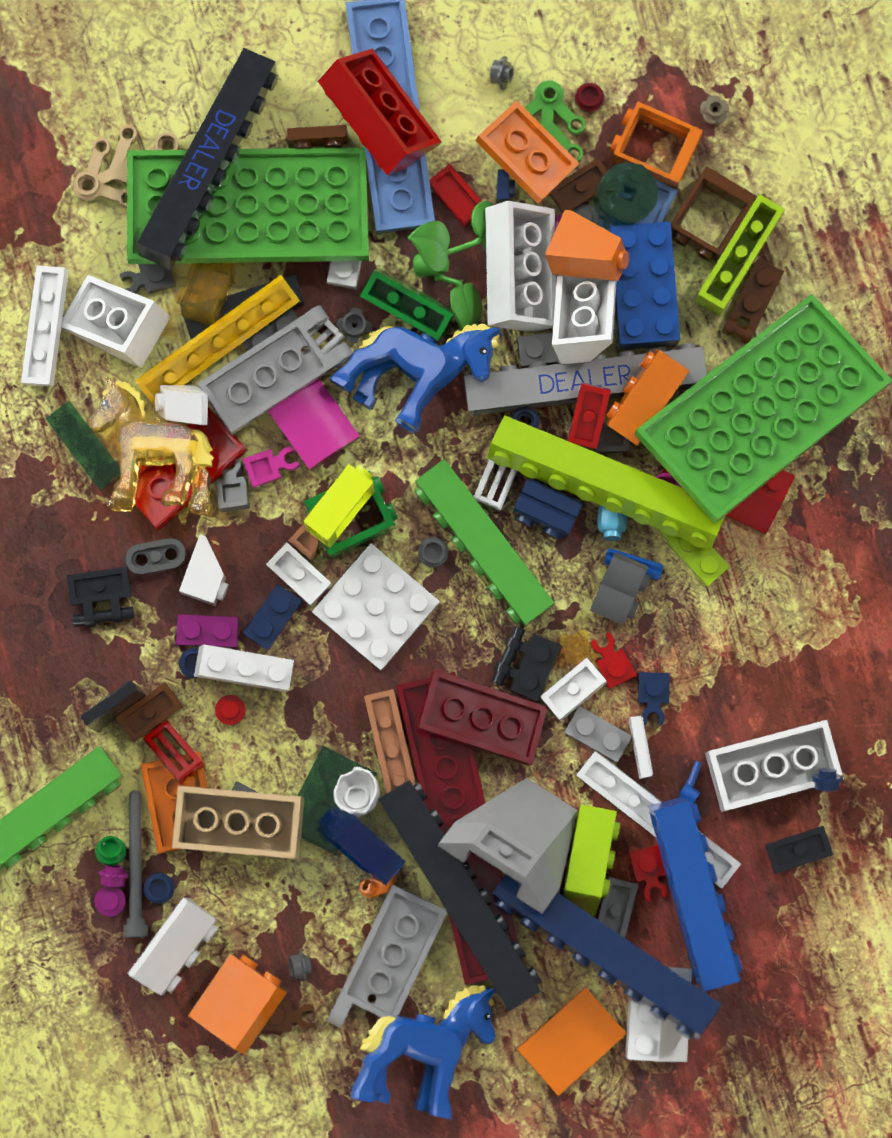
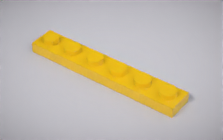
(219, 338)

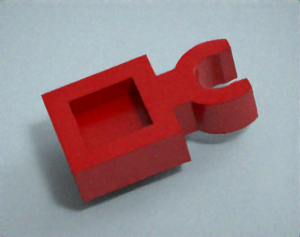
(615, 665)
(648, 866)

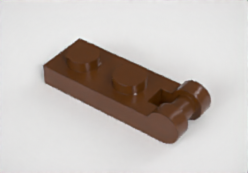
(753, 300)

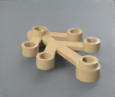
(117, 169)

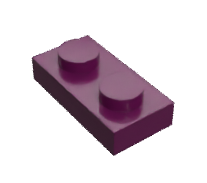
(207, 630)

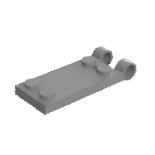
(271, 372)
(390, 956)

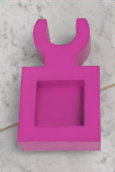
(265, 468)

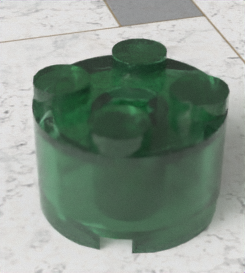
(633, 180)

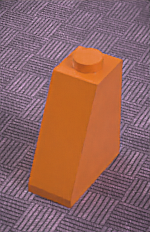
(585, 250)

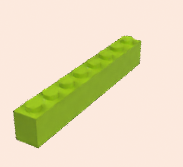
(602, 481)

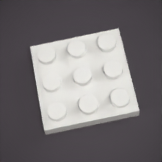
(375, 607)

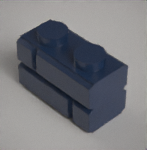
(547, 509)

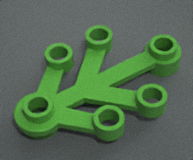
(556, 104)

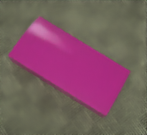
(314, 424)

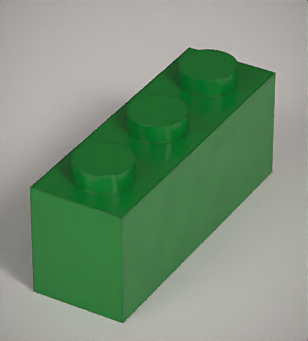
(408, 303)

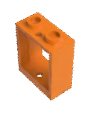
(663, 121)

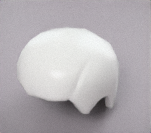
(357, 792)

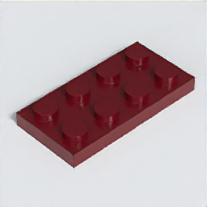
(481, 718)

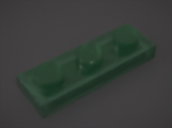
(84, 445)

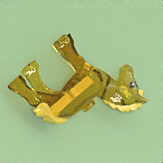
(153, 445)

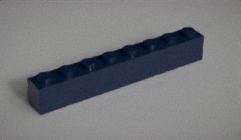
(615, 959)

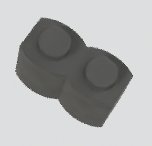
(620, 588)

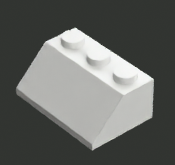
(583, 318)
(174, 947)
(652, 1038)

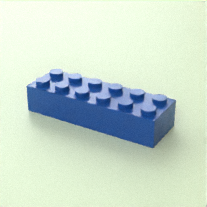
(694, 894)

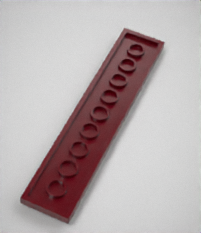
(454, 789)

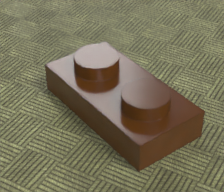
(325, 136)
(578, 187)
(149, 712)

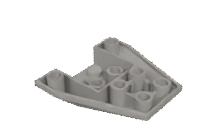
(522, 835)

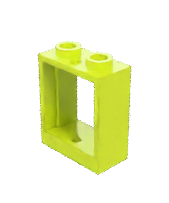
(340, 505)

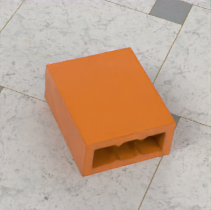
(238, 1002)

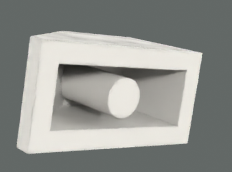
(182, 404)
(204, 576)

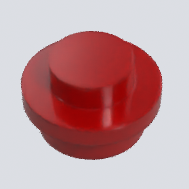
(230, 710)

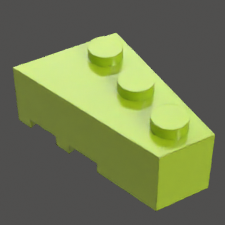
(590, 857)

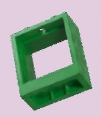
(386, 510)

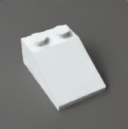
(115, 320)

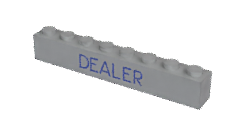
(560, 384)

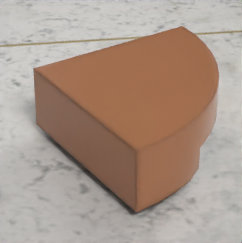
(305, 542)

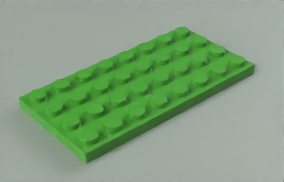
(267, 210)
(763, 408)

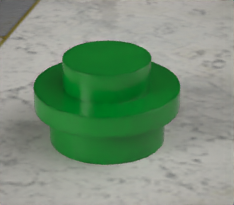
(110, 851)

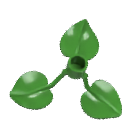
(432, 244)

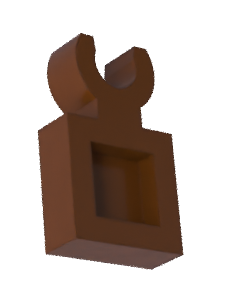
(285, 1015)

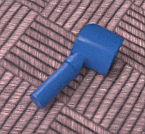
(688, 791)

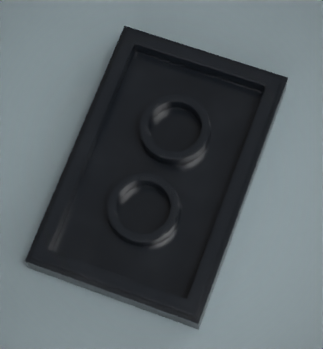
(111, 706)

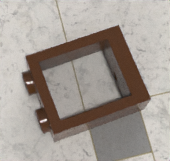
(723, 188)

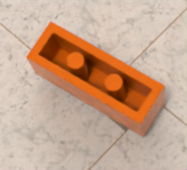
(645, 394)

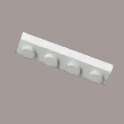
(44, 326)

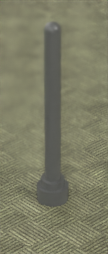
(136, 924)

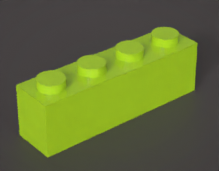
(739, 255)

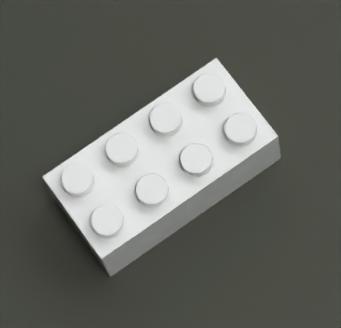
(518, 274)
(771, 765)

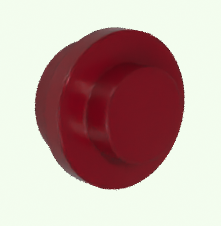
(589, 97)

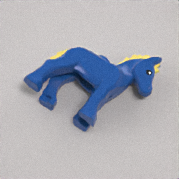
(421, 361)
(429, 1042)

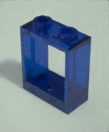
(360, 845)

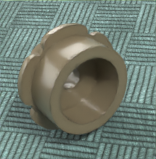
(714, 117)

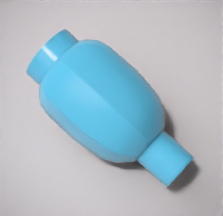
(611, 524)

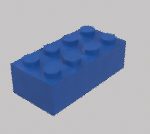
(647, 288)

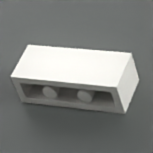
(243, 668)

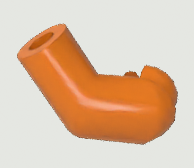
(372, 888)

